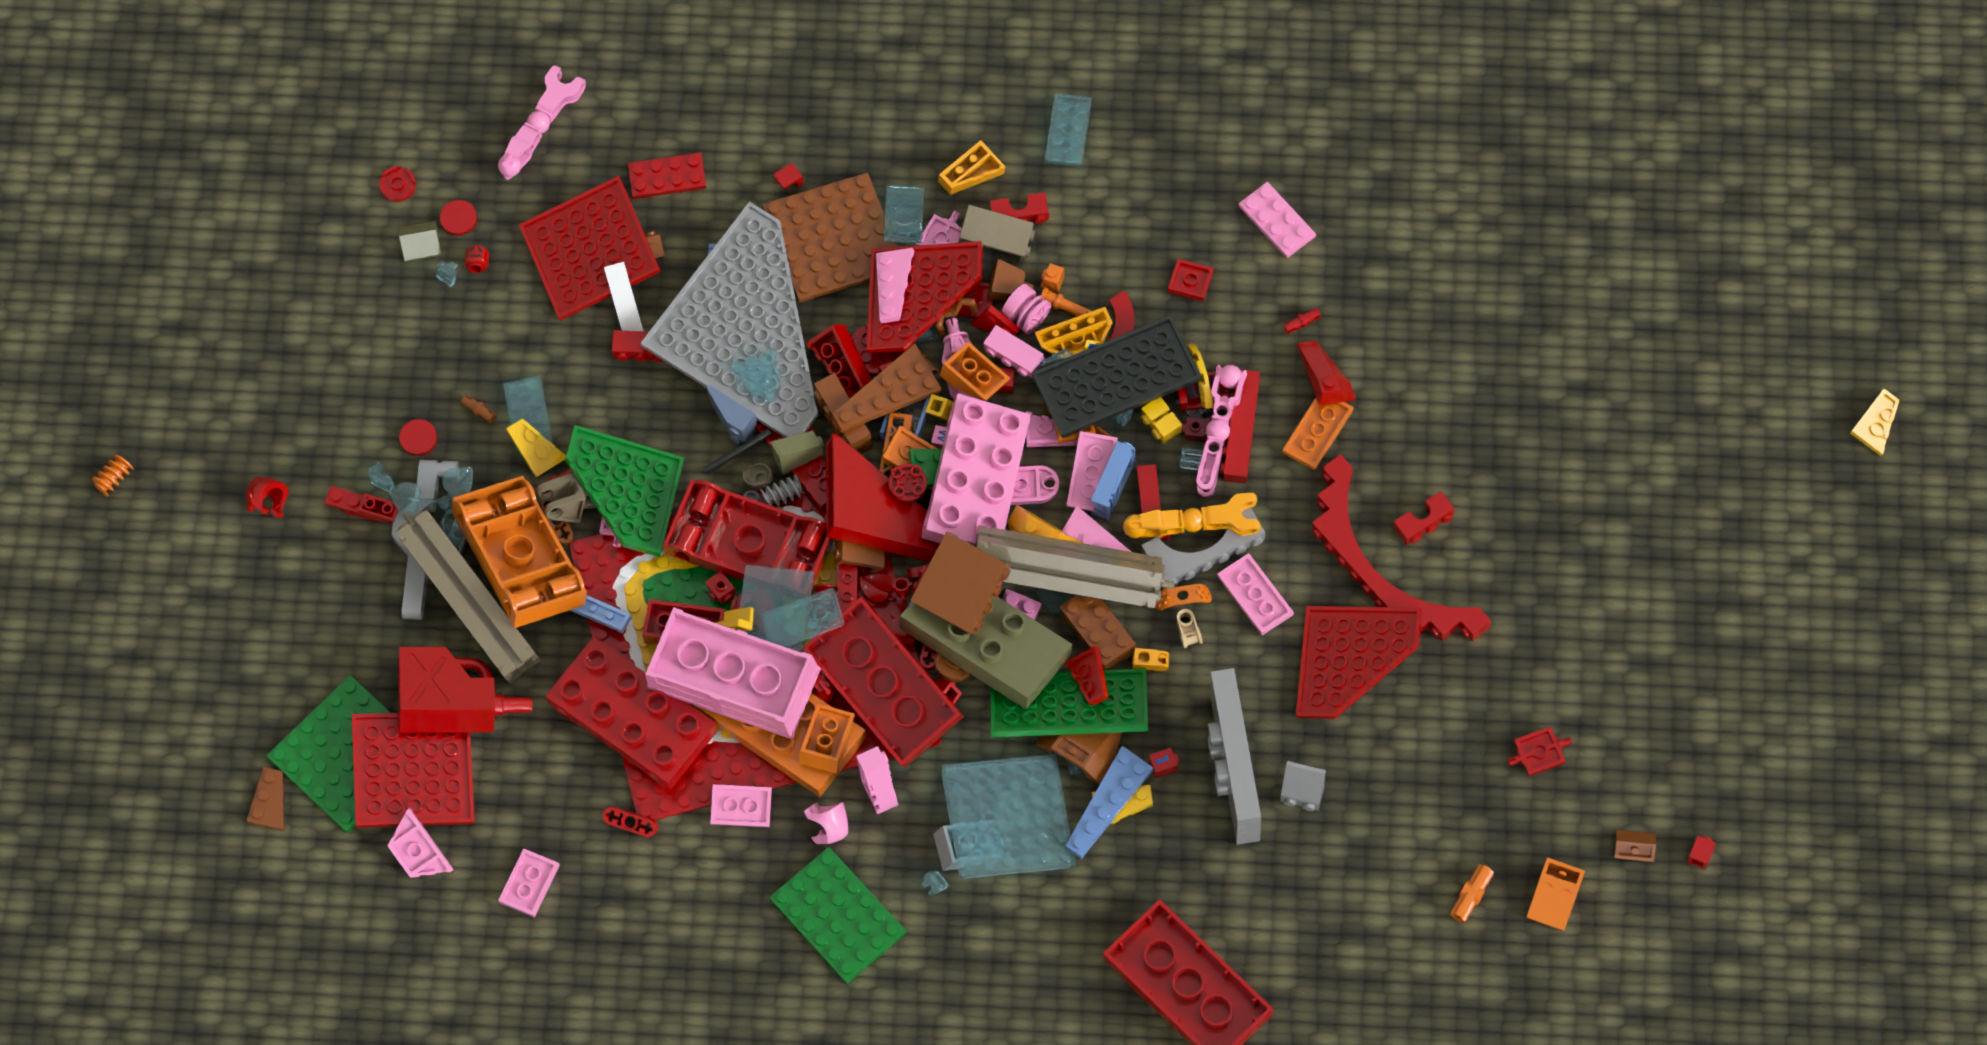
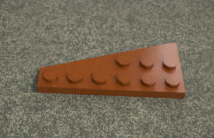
(896, 387)

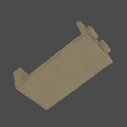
(997, 231)

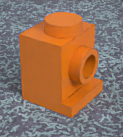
(1053, 278)

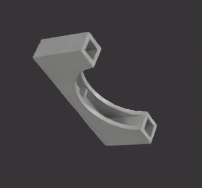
(1186, 565)

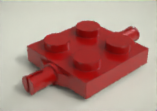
(1539, 751)

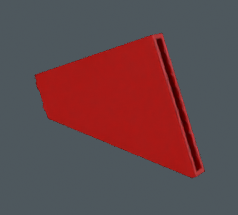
(865, 510)

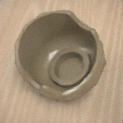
(758, 476)

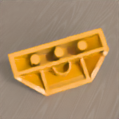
(1075, 331)
(1028, 523)

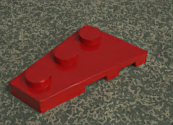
(1089, 674)

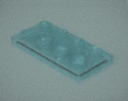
(1068, 130)
(527, 402)
(803, 618)

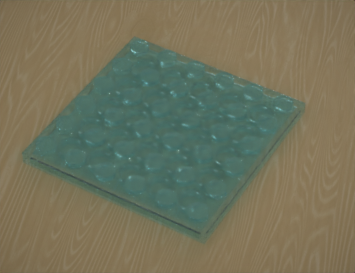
(1007, 816)

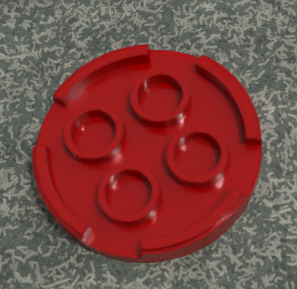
(872, 360)

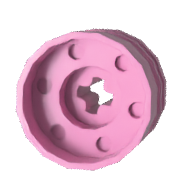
(1026, 309)

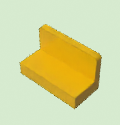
(738, 619)

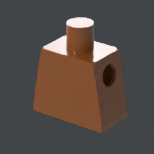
(1005, 280)

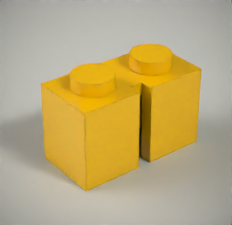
(1163, 424)

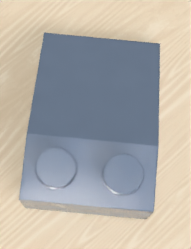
(737, 419)

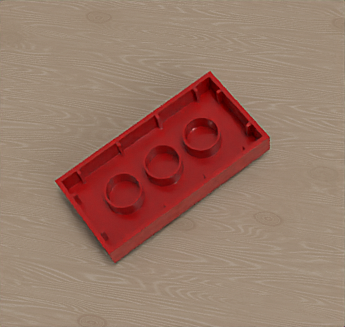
(884, 683)
(1186, 980)

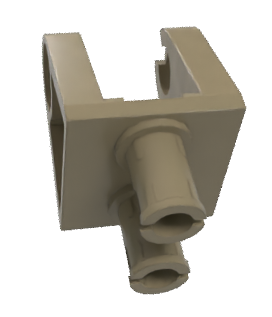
(567, 496)

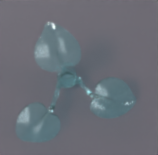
(455, 480)

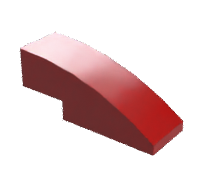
(1148, 488)

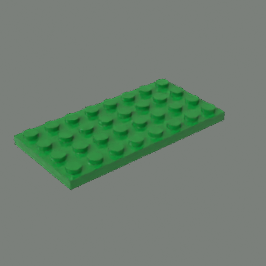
(1064, 709)

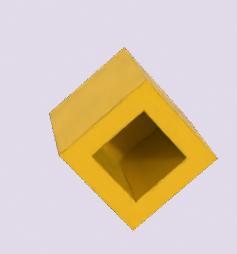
(939, 407)

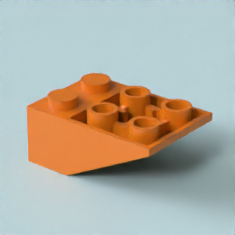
(1555, 894)

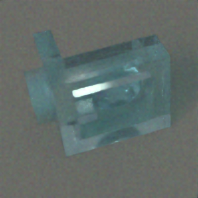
(380, 479)

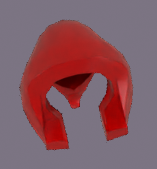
(263, 487)

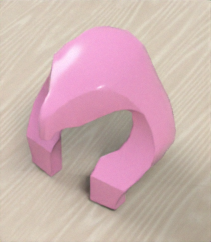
(832, 819)

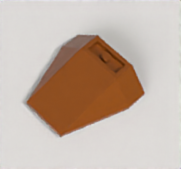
(1087, 751)

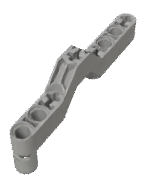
(416, 578)

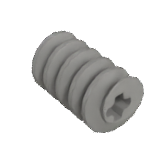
(782, 492)

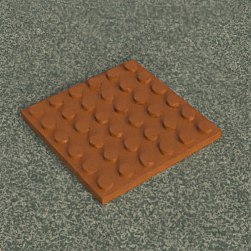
(830, 235)

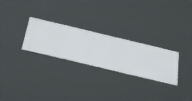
(623, 297)

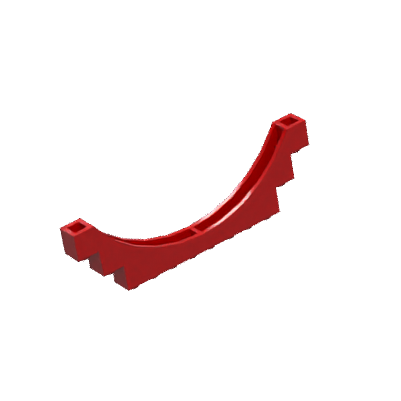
(1337, 535)

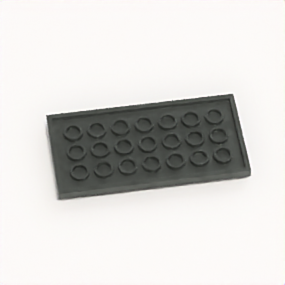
(1116, 376)

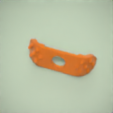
(1197, 594)

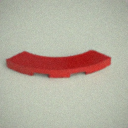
(1123, 314)

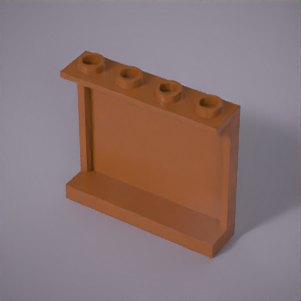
(961, 583)

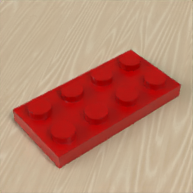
(667, 175)

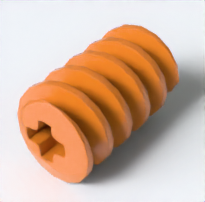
(111, 474)

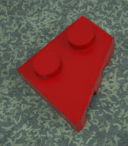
(990, 318)

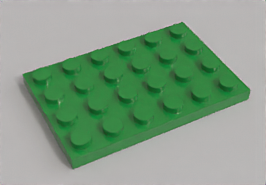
(837, 915)

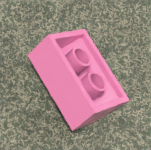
(1013, 352)

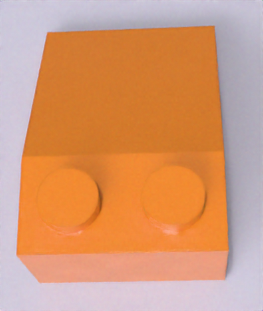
(973, 373)
(826, 738)

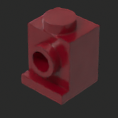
(1198, 434)

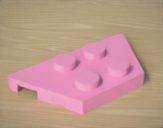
(416, 848)

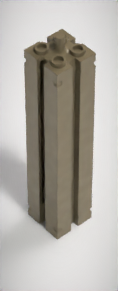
(1076, 567)
(467, 595)

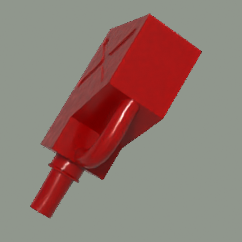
(443, 698)

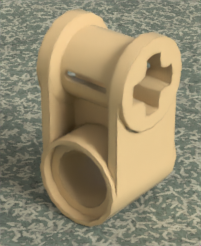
(1189, 631)

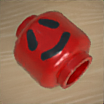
(476, 259)

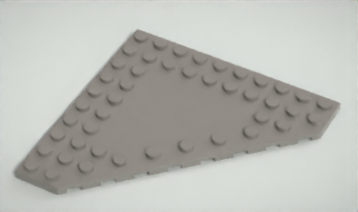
(741, 308)

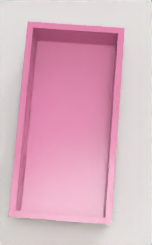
(732, 673)

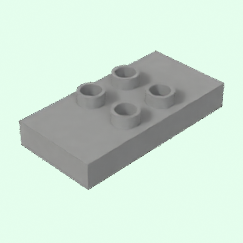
(1234, 771)

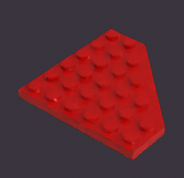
(935, 283)
(1350, 653)

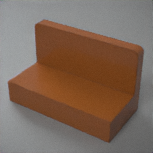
(1635, 846)

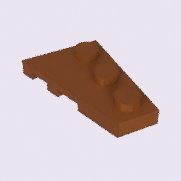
(268, 801)

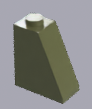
(796, 450)

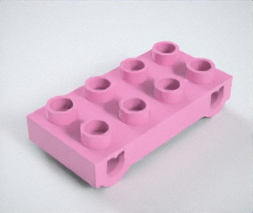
(975, 469)

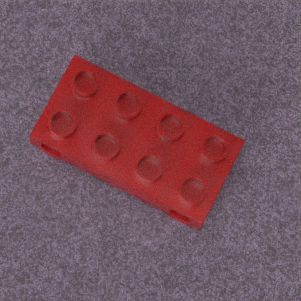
(734, 531)
(642, 725)

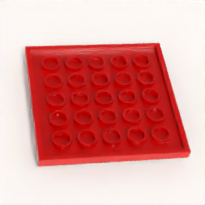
(581, 239)
(409, 771)

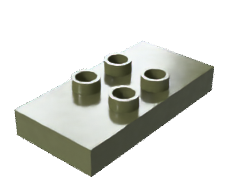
(1006, 654)

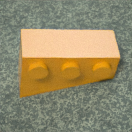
(971, 169)

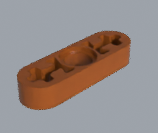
(567, 529)

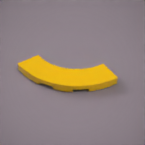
(1204, 386)

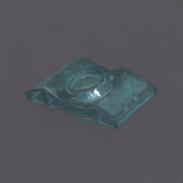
(904, 214)

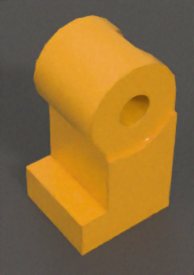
(1150, 659)

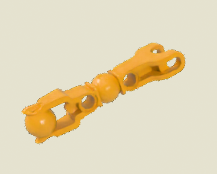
(1215, 517)

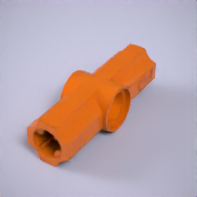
(1472, 893)

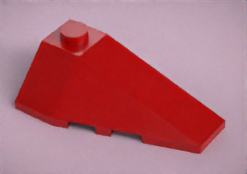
(1325, 377)

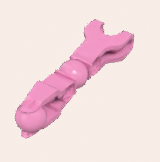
(550, 104)
(1218, 429)

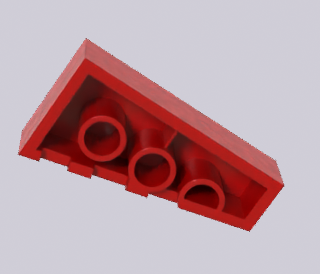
(841, 357)

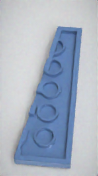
(1114, 792)

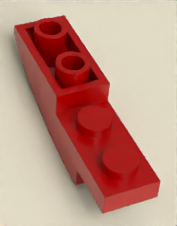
(361, 506)

